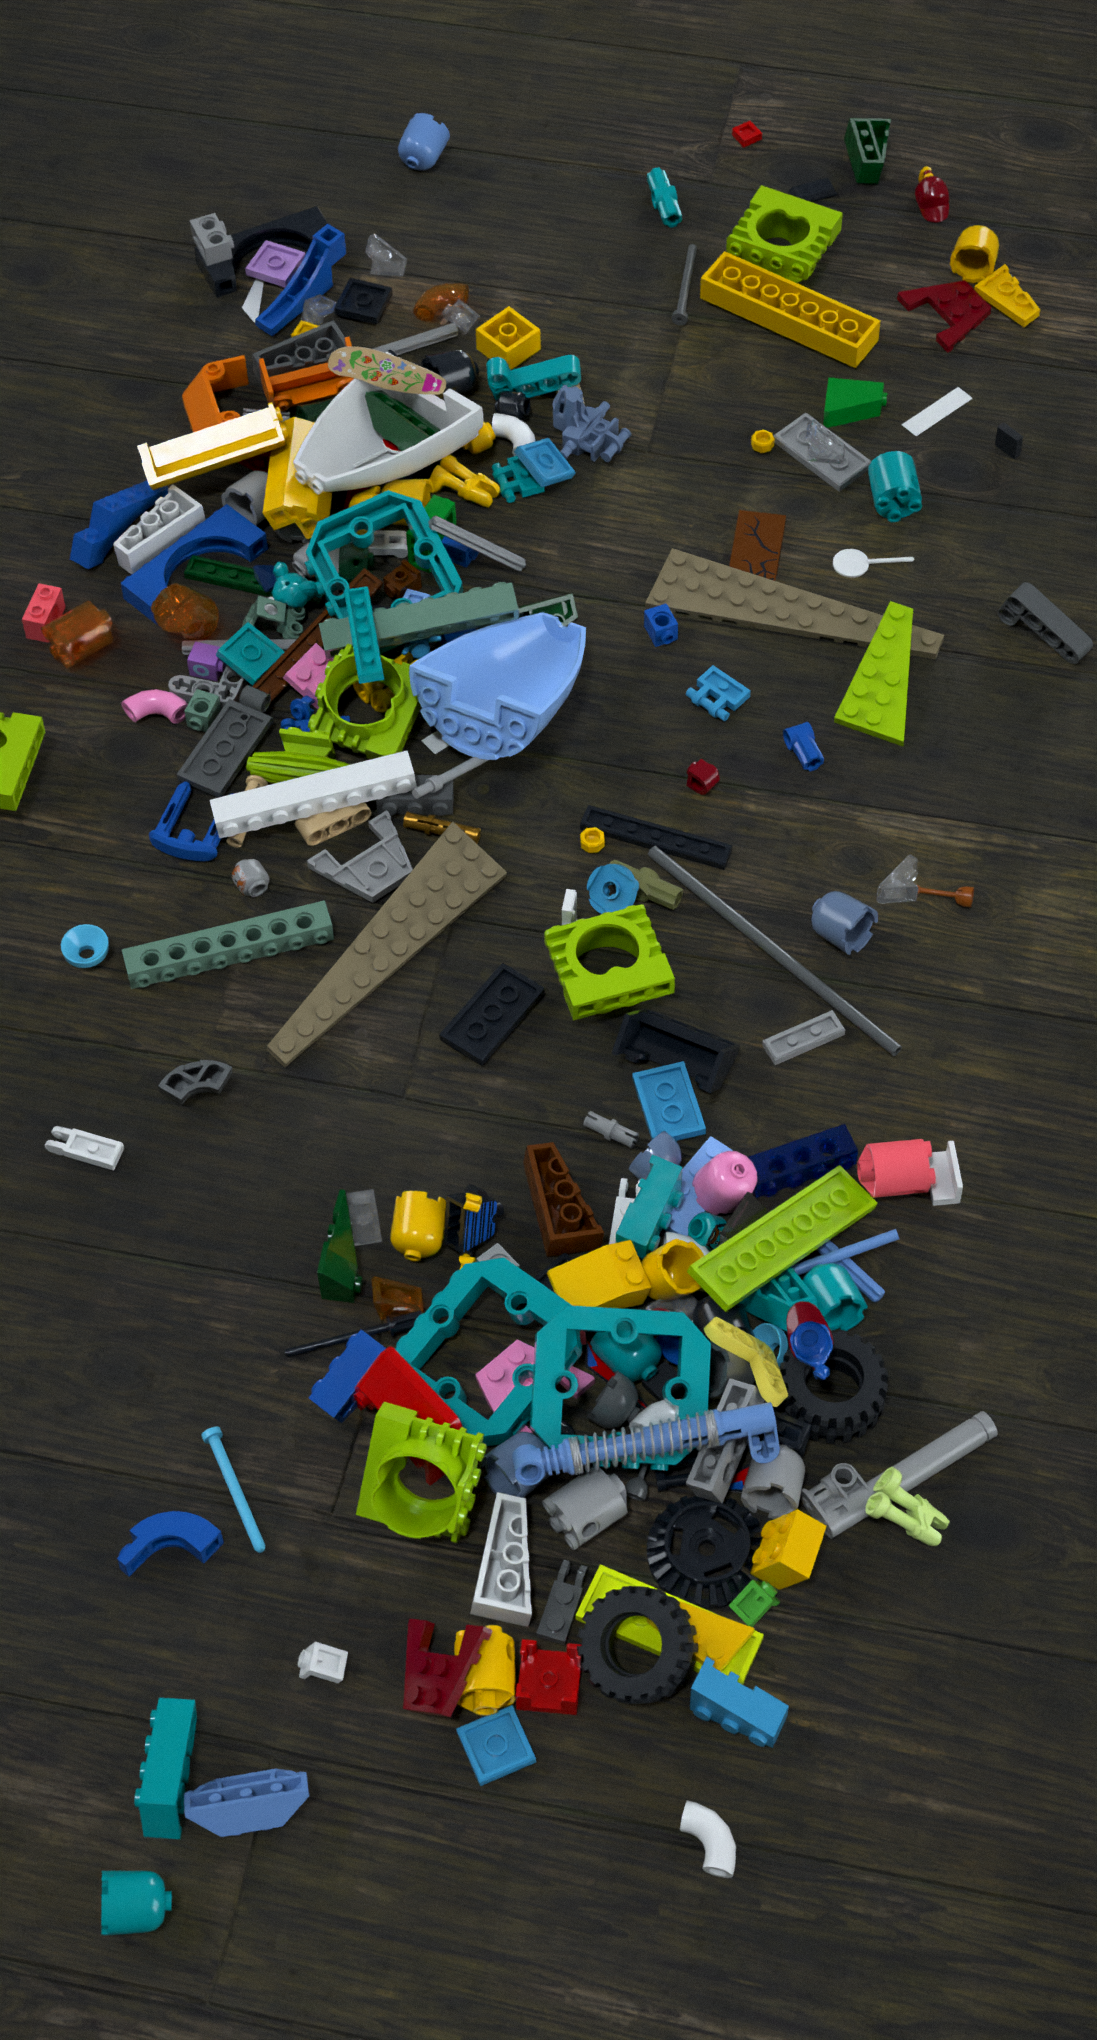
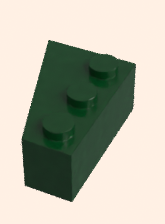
(867, 147)

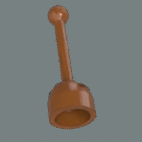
(962, 896)

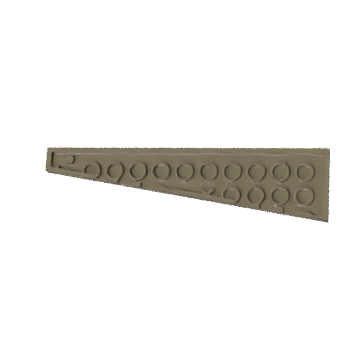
(730, 594)
(428, 901)

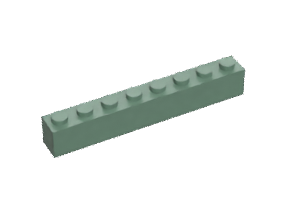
(429, 617)

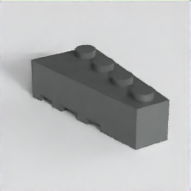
(300, 351)

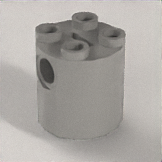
(586, 1506)

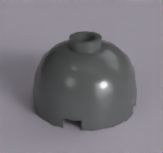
(615, 1403)

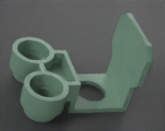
(288, 619)

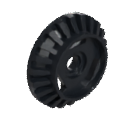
(685, 1573)

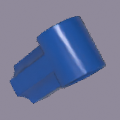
(802, 741)

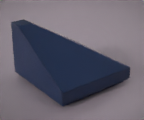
(265, 576)

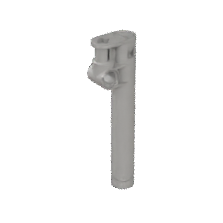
(845, 1504)

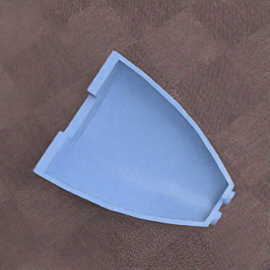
(499, 683)

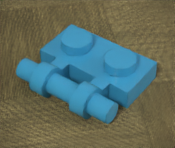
(721, 687)

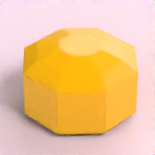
(762, 441)
(592, 840)

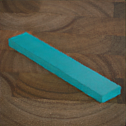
(363, 635)

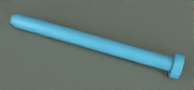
(212, 1436)

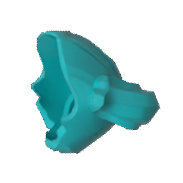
(292, 587)

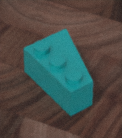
(777, 1297)

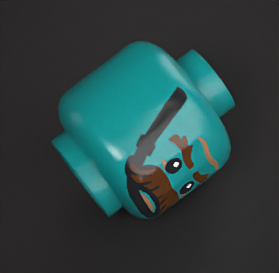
(706, 1229)

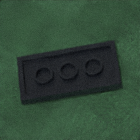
(492, 1014)

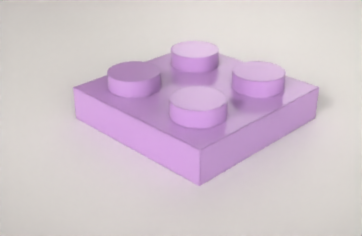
(275, 263)

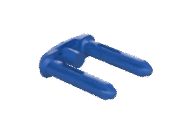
(183, 846)

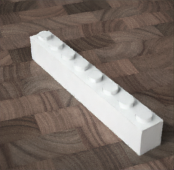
(313, 794)

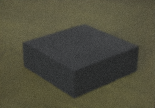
(1009, 440)
(655, 1384)

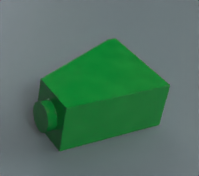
(852, 401)

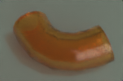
(439, 297)

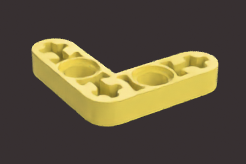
(756, 1352)

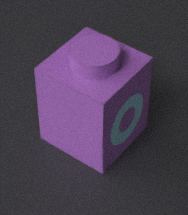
(204, 662)

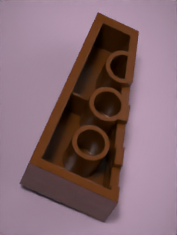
(559, 1207)

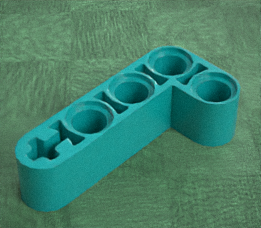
(534, 378)

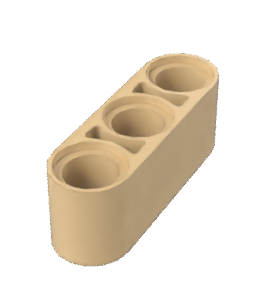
(329, 824)

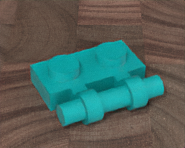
(523, 480)

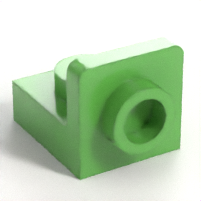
(754, 1601)

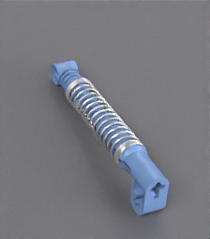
(709, 1430)

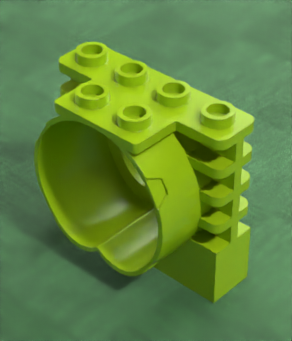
(788, 217)
(372, 739)
(19, 747)
(619, 987)
(388, 1501)

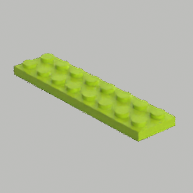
(781, 1238)

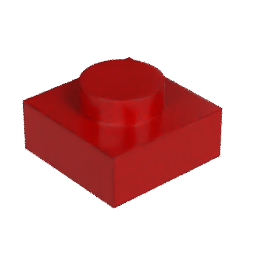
(746, 133)

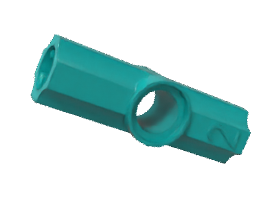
(664, 197)

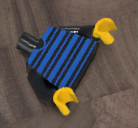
(470, 1221)

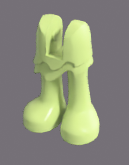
(919, 1511)

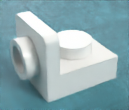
(322, 1662)

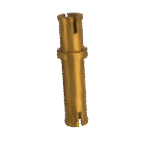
(437, 826)

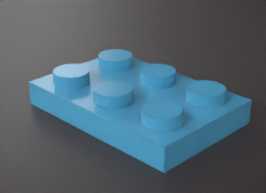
(669, 1101)

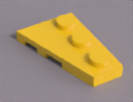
(1006, 295)
(716, 1636)

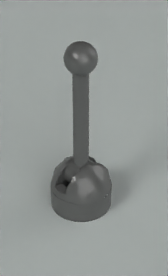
(637, 1487)

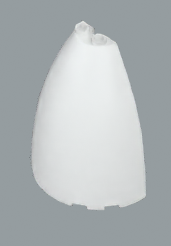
(347, 435)

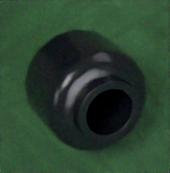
(513, 404)

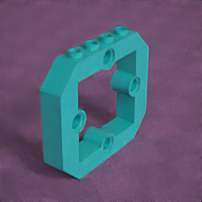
(372, 516)
(454, 1301)
(550, 1362)

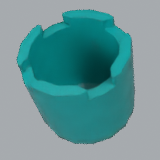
(836, 1295)
(635, 1359)
(133, 1902)

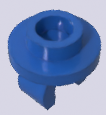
(300, 708)

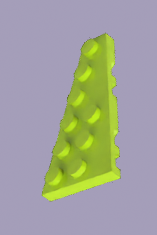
(880, 685)

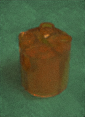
(185, 612)
(78, 633)

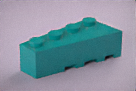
(166, 1767)

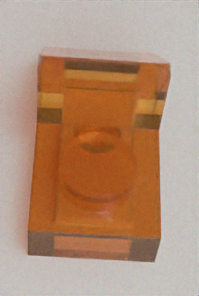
(395, 1296)

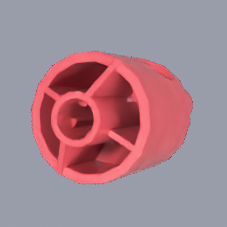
(896, 1168)

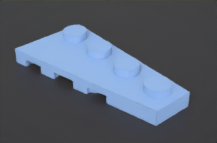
(689, 1207)

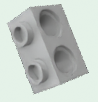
(211, 239)

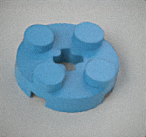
(609, 875)

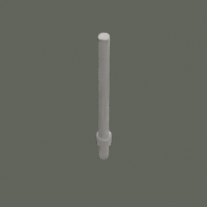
(436, 782)

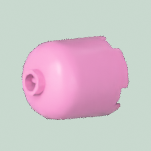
(724, 1182)

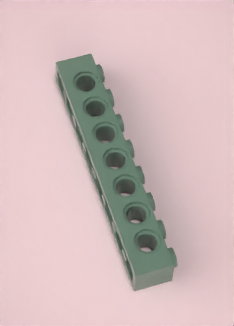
(215, 940)

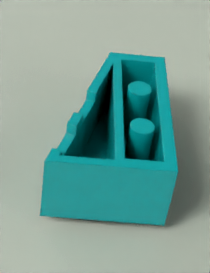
(652, 1206)

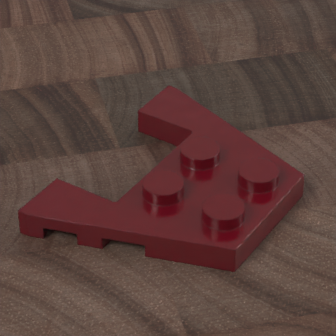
(954, 303)
(434, 1679)

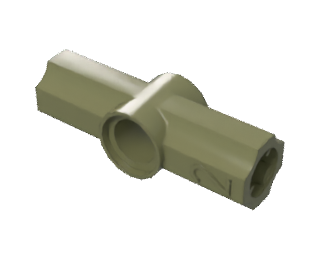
(654, 888)

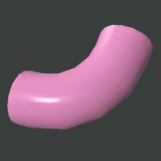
(155, 702)

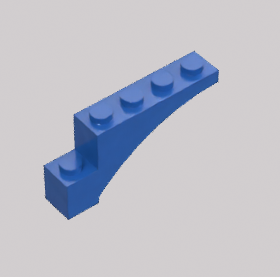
(310, 280)
(109, 520)

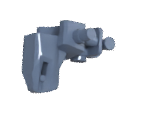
(584, 426)

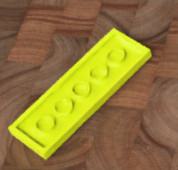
(641, 1634)

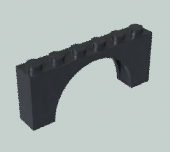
(289, 230)

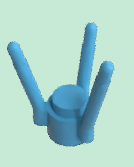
(420, 647)

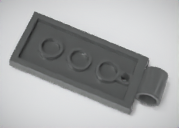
(228, 743)

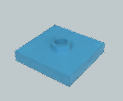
(544, 462)
(496, 1745)

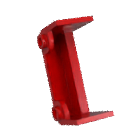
(396, 1382)

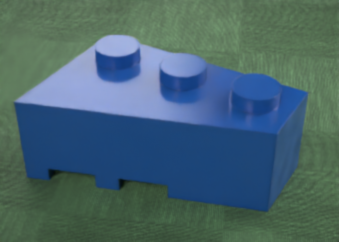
(337, 1388)

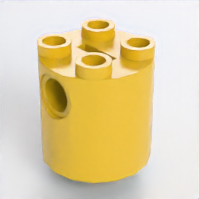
(493, 1678)

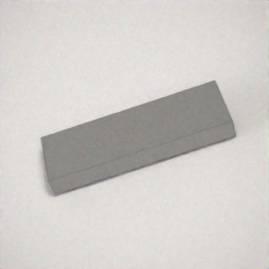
(803, 1037)

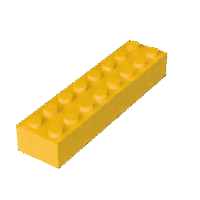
(790, 309)

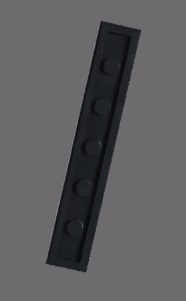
(650, 834)

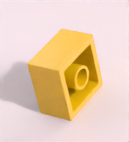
(508, 337)
(788, 1549)

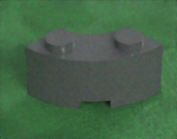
(195, 1078)

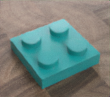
(249, 653)

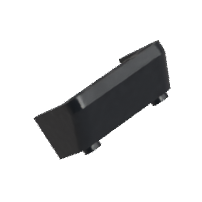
(669, 1041)

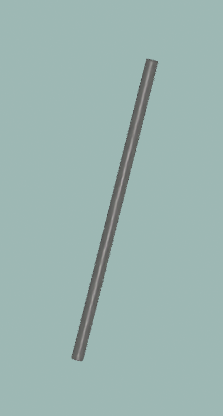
(775, 951)

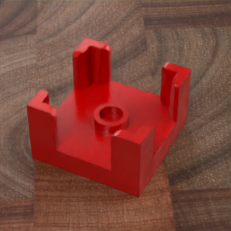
(548, 1679)

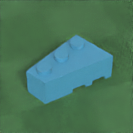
(737, 1706)

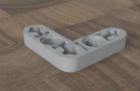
(220, 689)

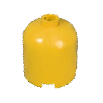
(975, 253)
(414, 488)
(418, 1225)
(668, 1269)

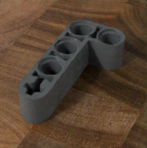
(1046, 621)

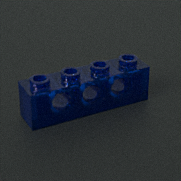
(809, 1149)

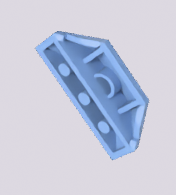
(247, 1801)

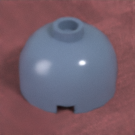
(661, 1146)

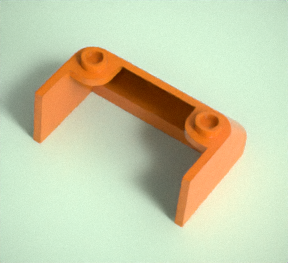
(302, 385)
(199, 396)

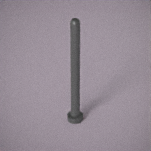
(680, 315)

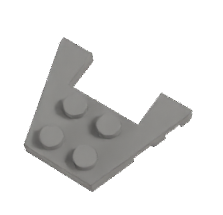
(372, 871)

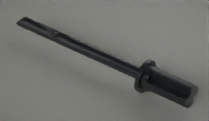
(394, 1325)

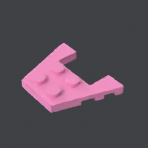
(497, 1382)

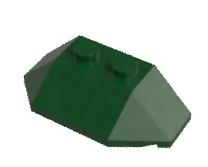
(397, 421)

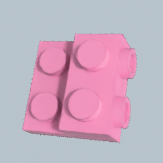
(309, 672)

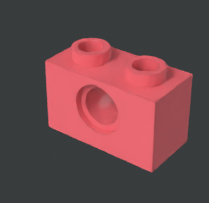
(43, 608)

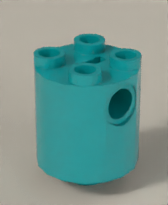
(894, 485)

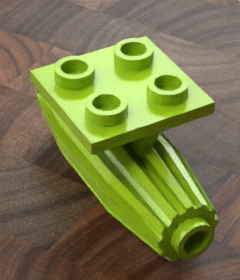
(303, 755)

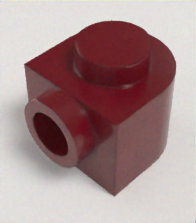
(702, 776)

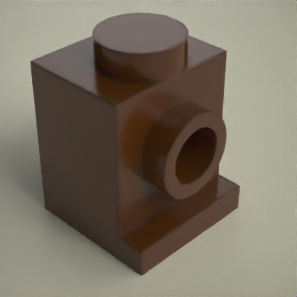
(401, 579)

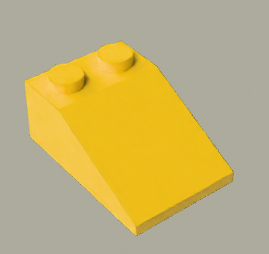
(602, 1278)

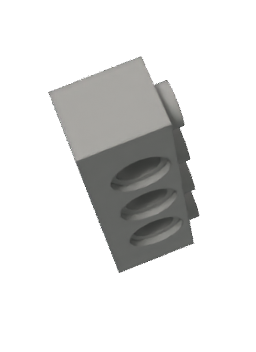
(717, 1465)

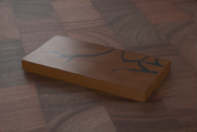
(758, 543)

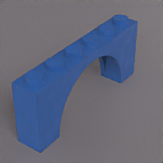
(221, 532)

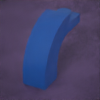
(169, 1530)

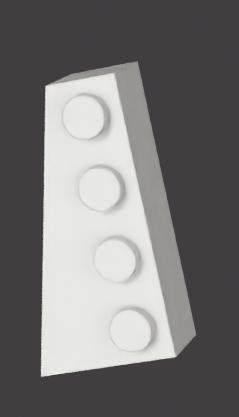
(158, 529)
(504, 1571)

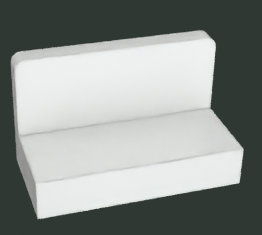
(948, 1178)

